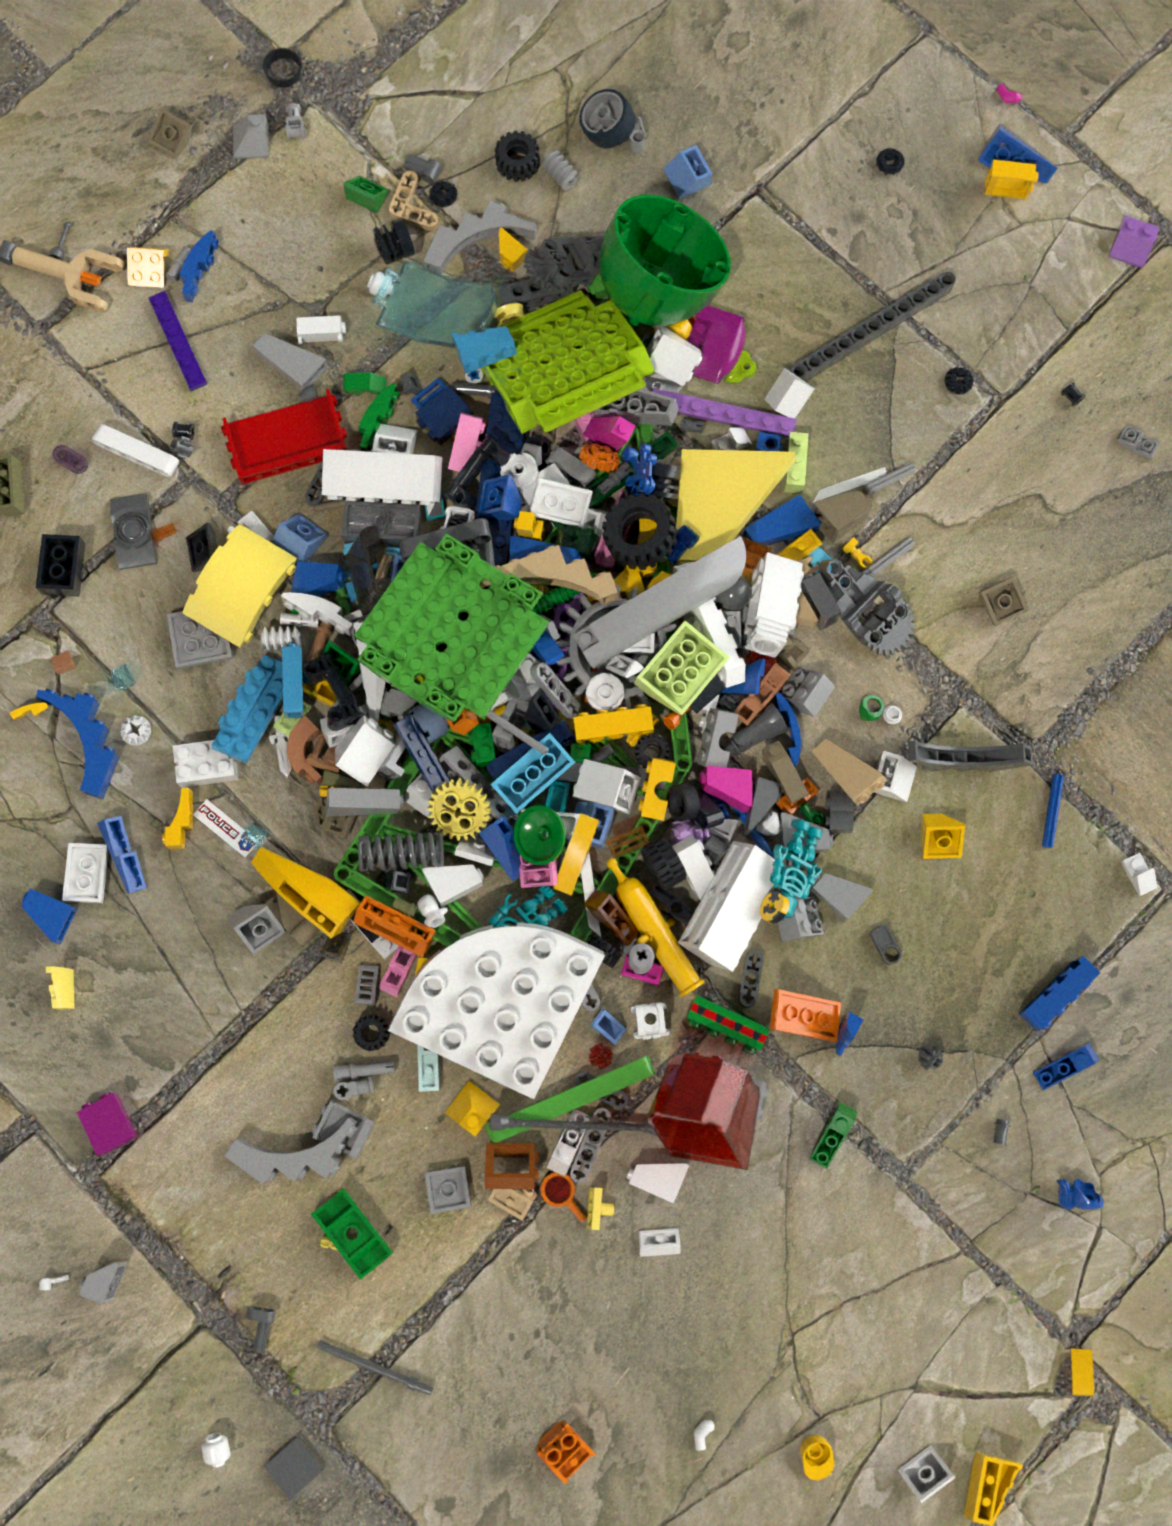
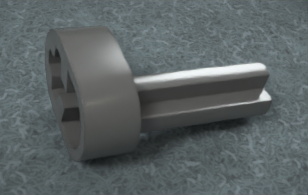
(264, 1317)

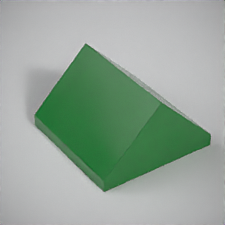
(365, 193)
(346, 662)

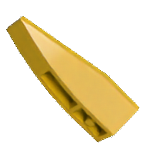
(307, 892)

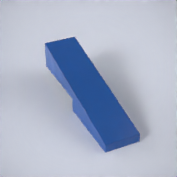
(124, 859)

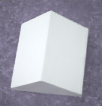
(789, 394)
(926, 1474)

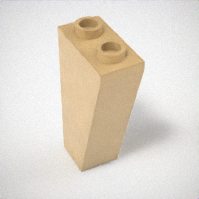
(851, 773)

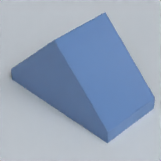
(608, 1026)

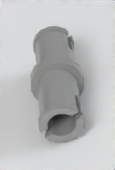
(178, 262)

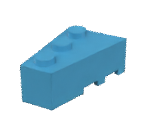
(483, 348)

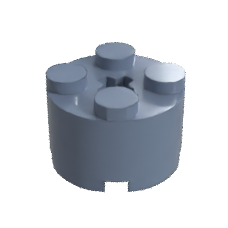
(429, 723)

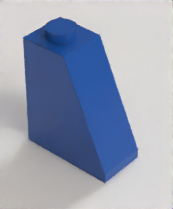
(317, 578)
(49, 914)

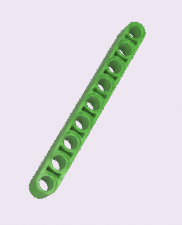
(578, 1096)

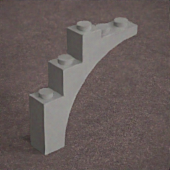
(449, 242)
(263, 1163)

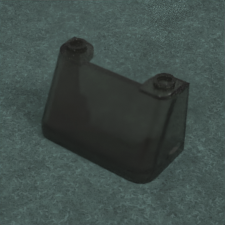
(359, 561)

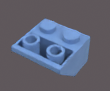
(688, 172)
(603, 814)

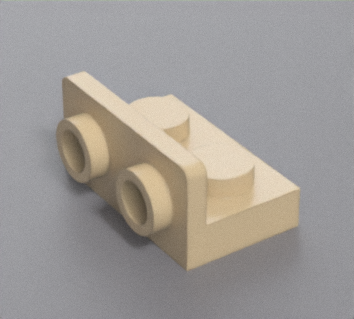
(513, 1201)

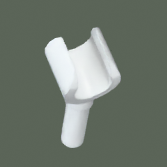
(45, 1284)

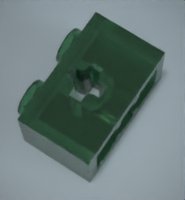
(582, 540)

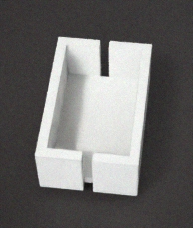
(202, 765)

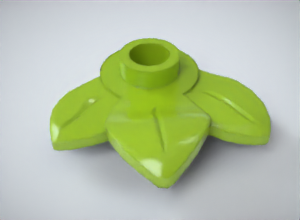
(739, 371)

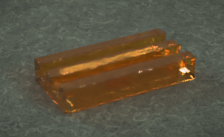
(642, 835)

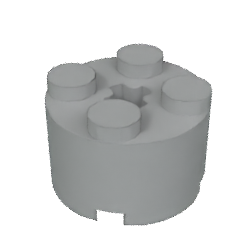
(396, 704)

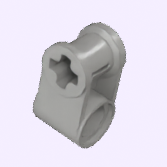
(638, 134)

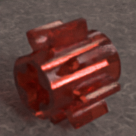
(600, 1056)

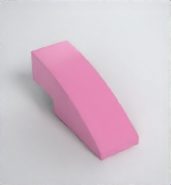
(398, 971)

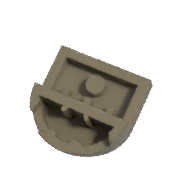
(334, 825)

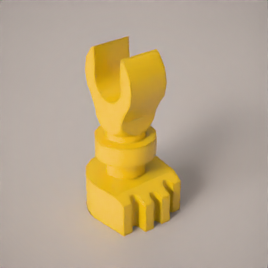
(850, 547)

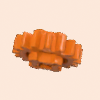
(599, 457)

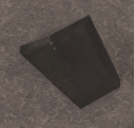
(335, 947)

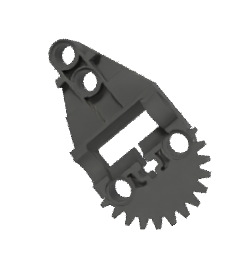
(554, 270)
(856, 594)

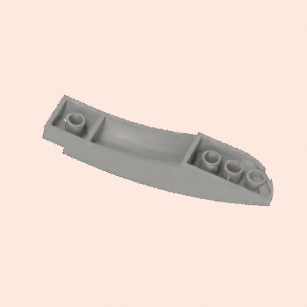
(662, 603)

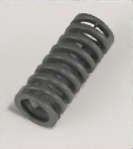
(400, 855)

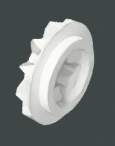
(144, 730)

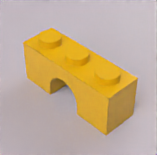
(652, 805)

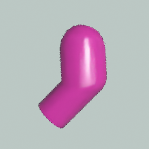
(1008, 96)

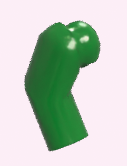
(811, 815)

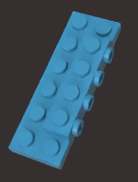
(251, 710)

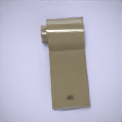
(292, 920)

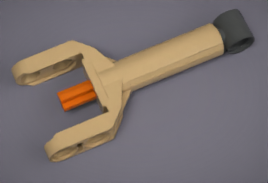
(72, 273)

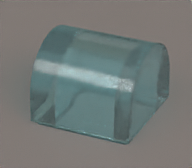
(123, 677)

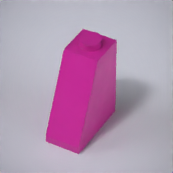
(609, 431)
(729, 786)

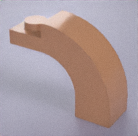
(770, 685)
(298, 742)

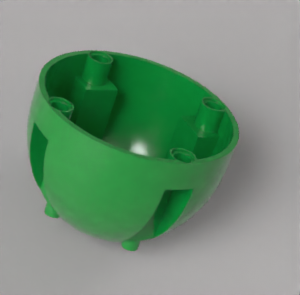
(661, 261)

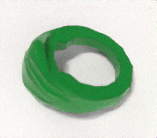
(865, 714)

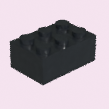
(60, 565)

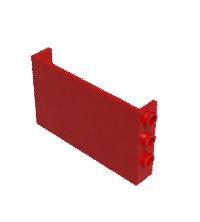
(284, 438)

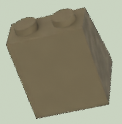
(841, 513)

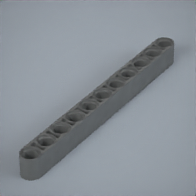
(878, 322)

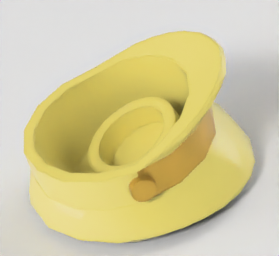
(508, 313)

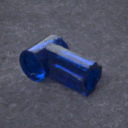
(685, 540)

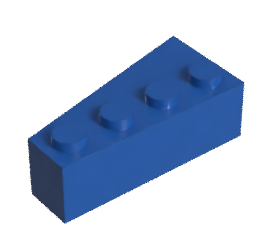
(1058, 993)

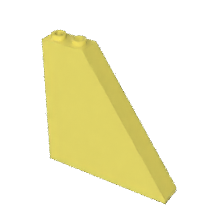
(723, 492)

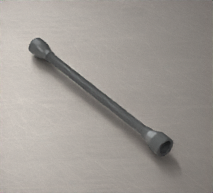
(500, 1122)

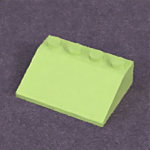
(681, 669)

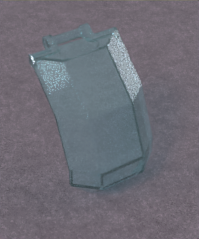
(433, 307)

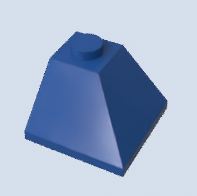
(500, 499)

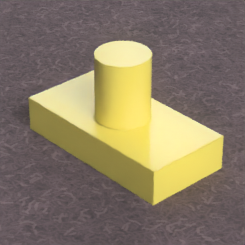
(596, 1208)

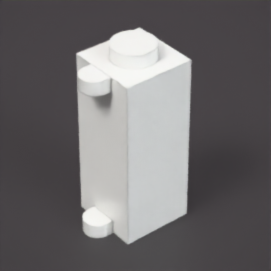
(320, 329)

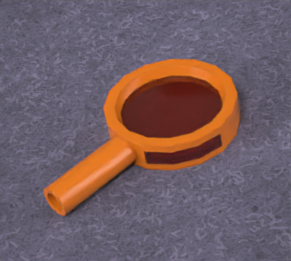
(559, 1191)

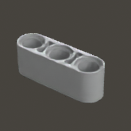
(571, 467)

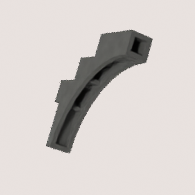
(970, 758)

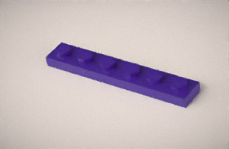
(177, 341)

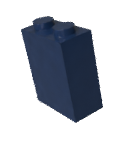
(442, 415)

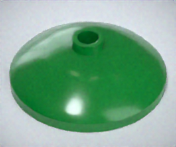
(531, 835)

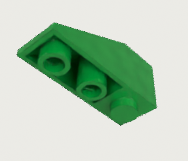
(833, 1135)

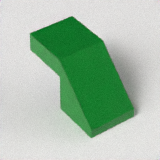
(363, 382)

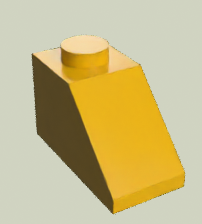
(511, 251)

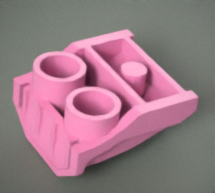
(538, 875)

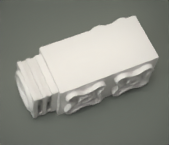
(772, 603)

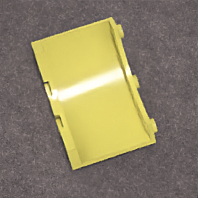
(238, 585)

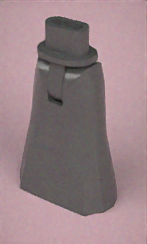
(766, 726)

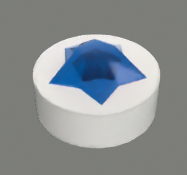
(474, 377)

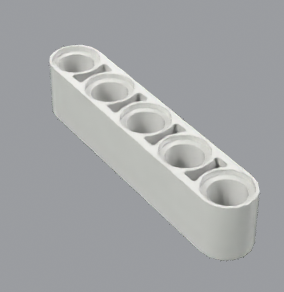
(135, 450)

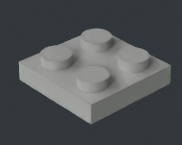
(447, 1190)

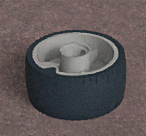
(607, 118)

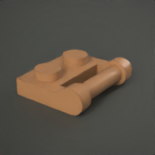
(328, 761)

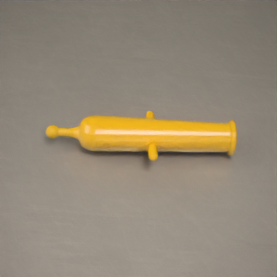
(655, 930)

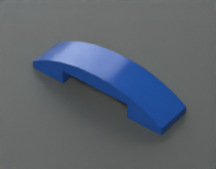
(785, 709)

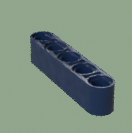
(561, 732)

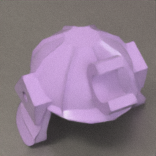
(680, 830)

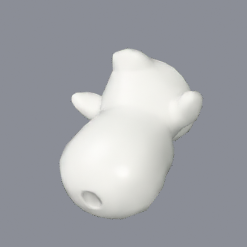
(429, 908)

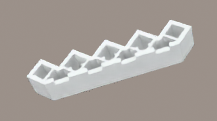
(712, 624)

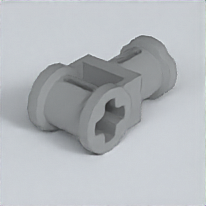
(294, 122)
(355, 1088)

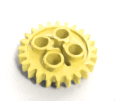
(462, 793)

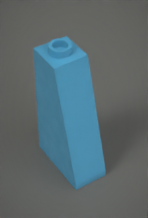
(292, 681)

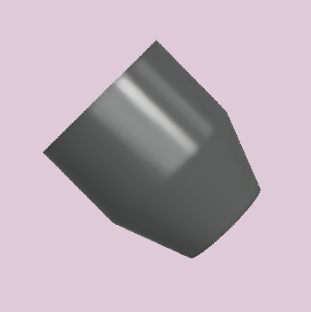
(308, 394)

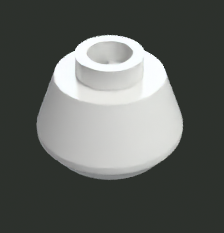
(769, 824)

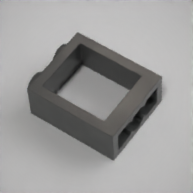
(820, 600)

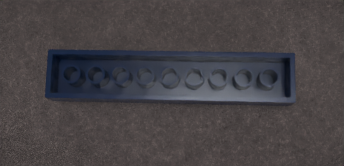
(504, 430)

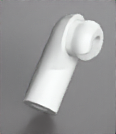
(701, 1432)

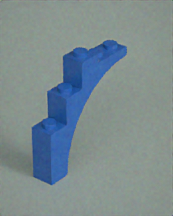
(99, 760)

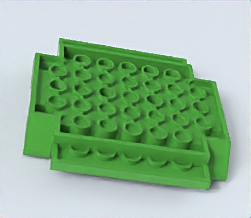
(423, 611)

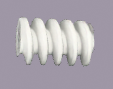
(279, 638)

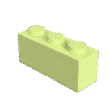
(796, 474)

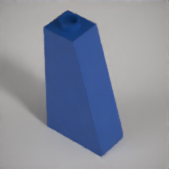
(783, 523)
(521, 547)

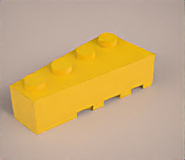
(613, 724)

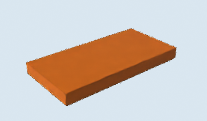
(805, 1015)

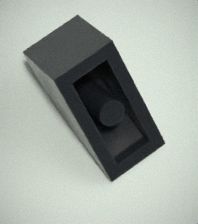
(540, 713)

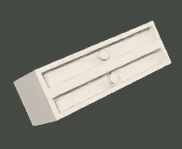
(381, 477)
(730, 907)

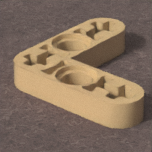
(405, 207)

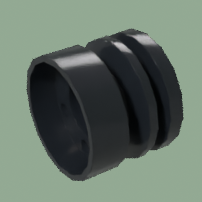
(393, 241)
(663, 476)

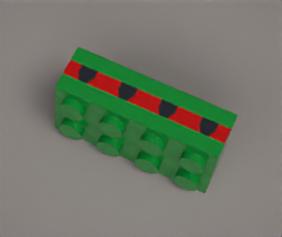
(727, 1025)

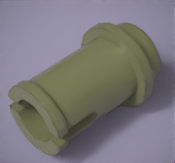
(405, 907)

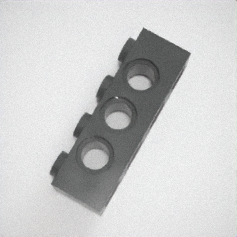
(528, 298)

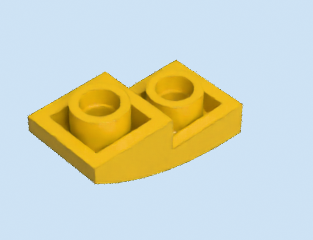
(1082, 1372)

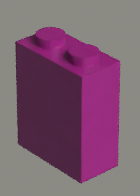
(106, 1123)

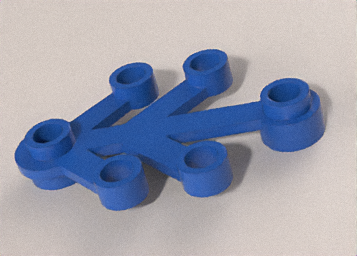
(647, 460)

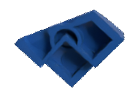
(752, 680)
(847, 1031)

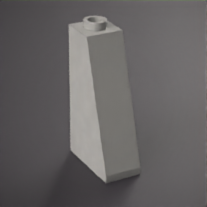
(292, 362)
(362, 801)

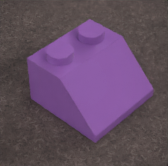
(1133, 241)

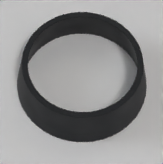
(280, 53)

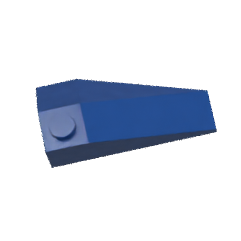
(1008, 147)

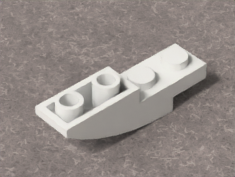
(311, 607)

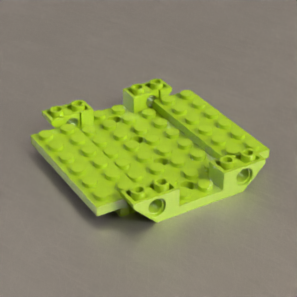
(574, 378)

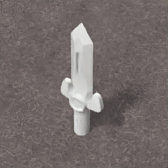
(281, 746)

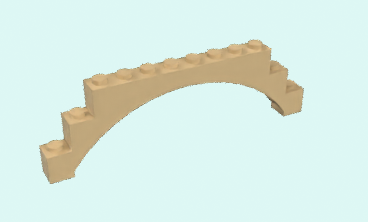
(550, 569)

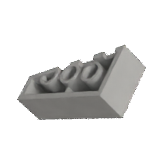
(642, 408)

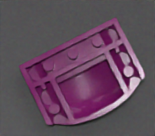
(720, 340)

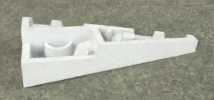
(372, 683)

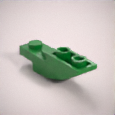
(378, 412)

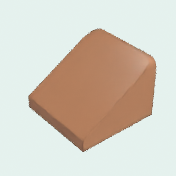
(63, 662)

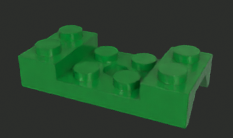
(363, 1252)

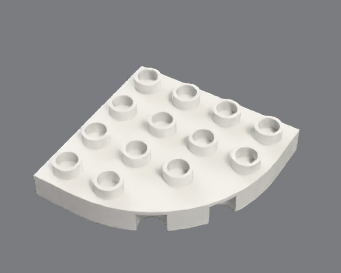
(500, 1001)

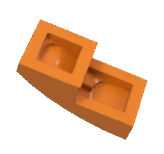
(789, 808)

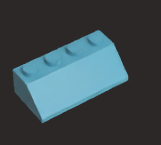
(532, 774)

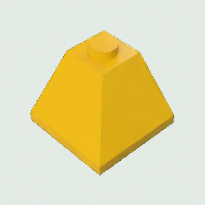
(941, 837)
(472, 1108)

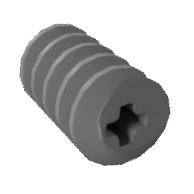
(560, 170)
(645, 964)

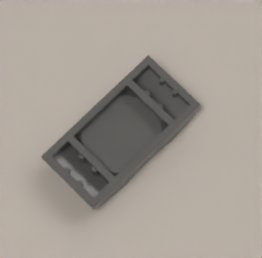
(133, 531)

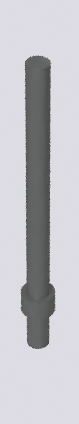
(411, 1383)

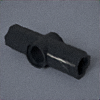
(665, 900)

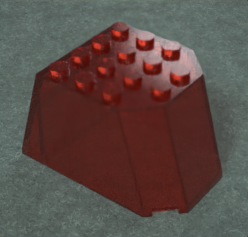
(706, 1110)

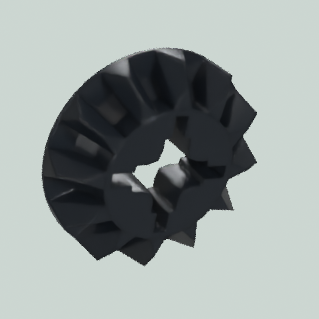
(890, 155)
(436, 196)
(958, 387)

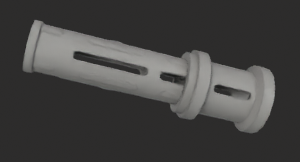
(353, 1071)

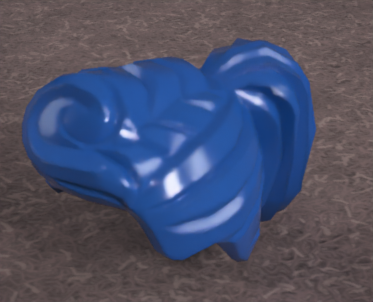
(1079, 1195)

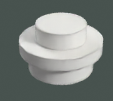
(892, 715)

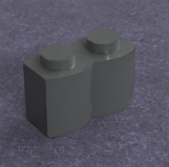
(840, 812)

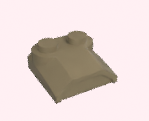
(1003, 600)

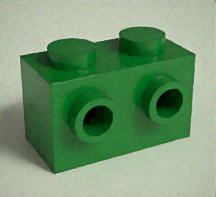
(483, 745)

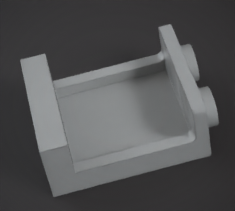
(502, 738)
(389, 769)
(333, 1118)

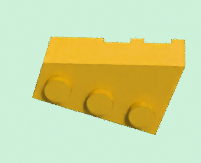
(988, 1487)

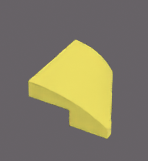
(61, 987)

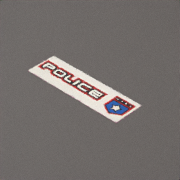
(223, 826)

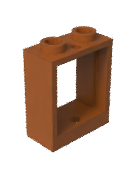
(510, 1180)

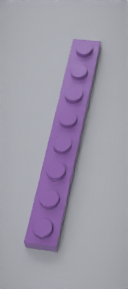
(731, 414)

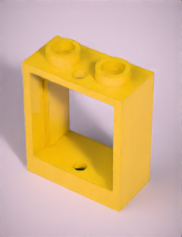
(1010, 179)

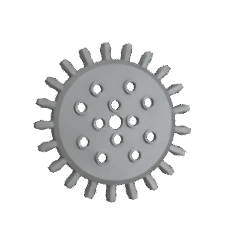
(580, 664)

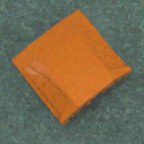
(563, 1450)

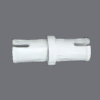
(297, 620)

